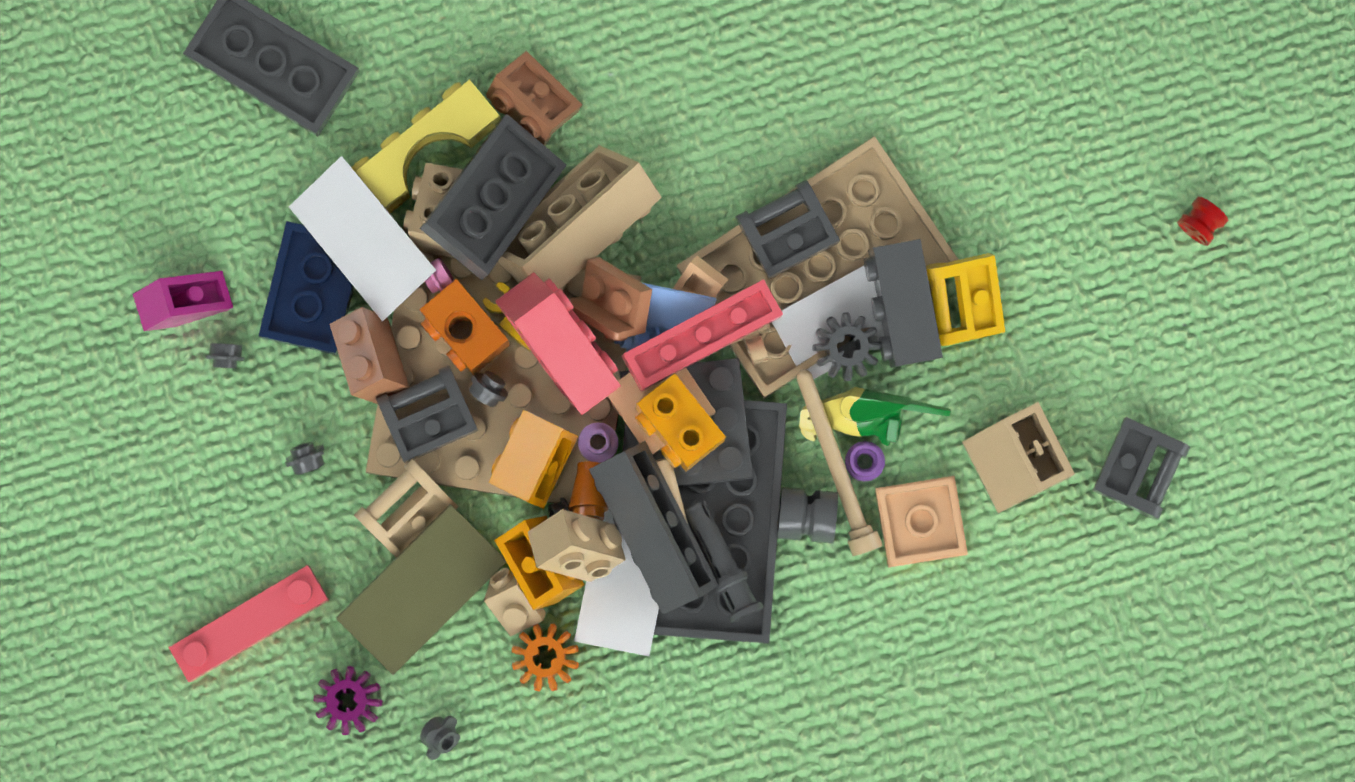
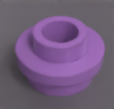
(873, 452)

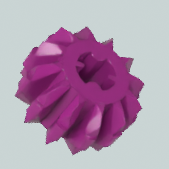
(335, 704)

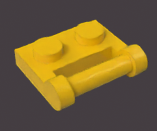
(976, 295)

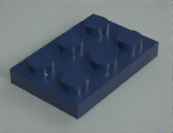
(305, 294)

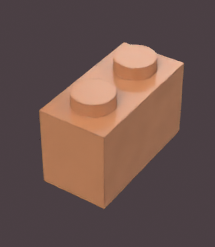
(368, 355)

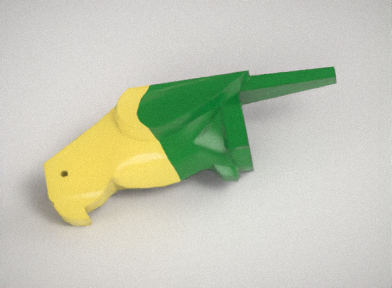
(867, 413)

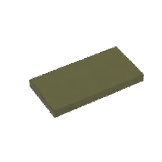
(421, 589)

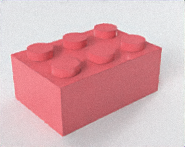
(560, 341)

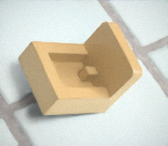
(509, 603)

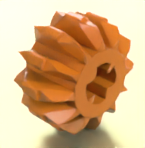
(533, 650)

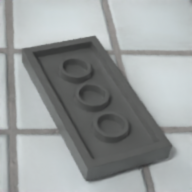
(272, 63)
(493, 197)

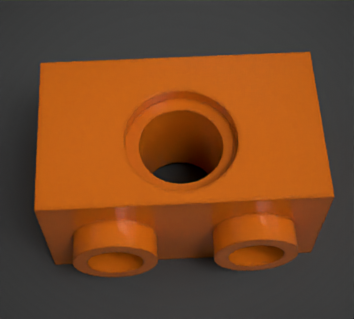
(456, 305)

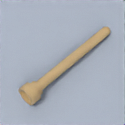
(861, 535)

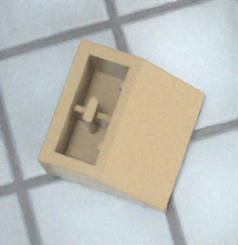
(1018, 457)

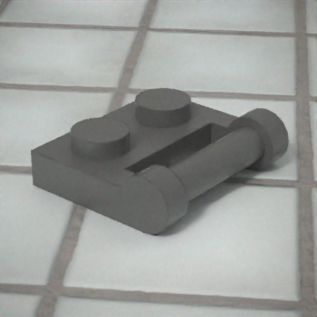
(794, 240)
(432, 426)
(1129, 462)

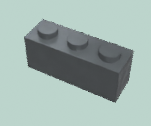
(903, 303)

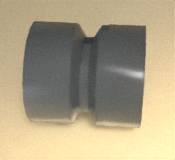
(807, 515)

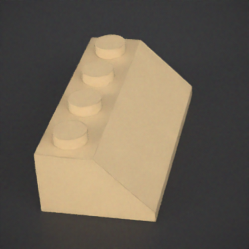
(580, 218)

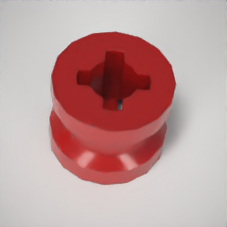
(1202, 221)

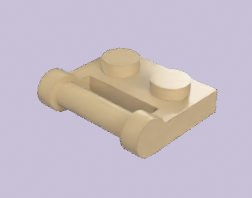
(411, 515)

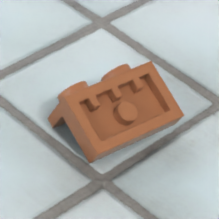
(532, 97)
(612, 301)

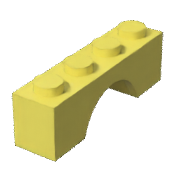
(460, 117)

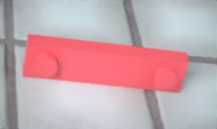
(702, 335)
(248, 623)

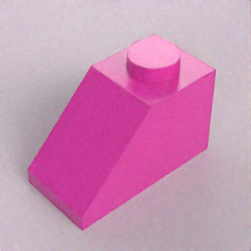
(182, 300)

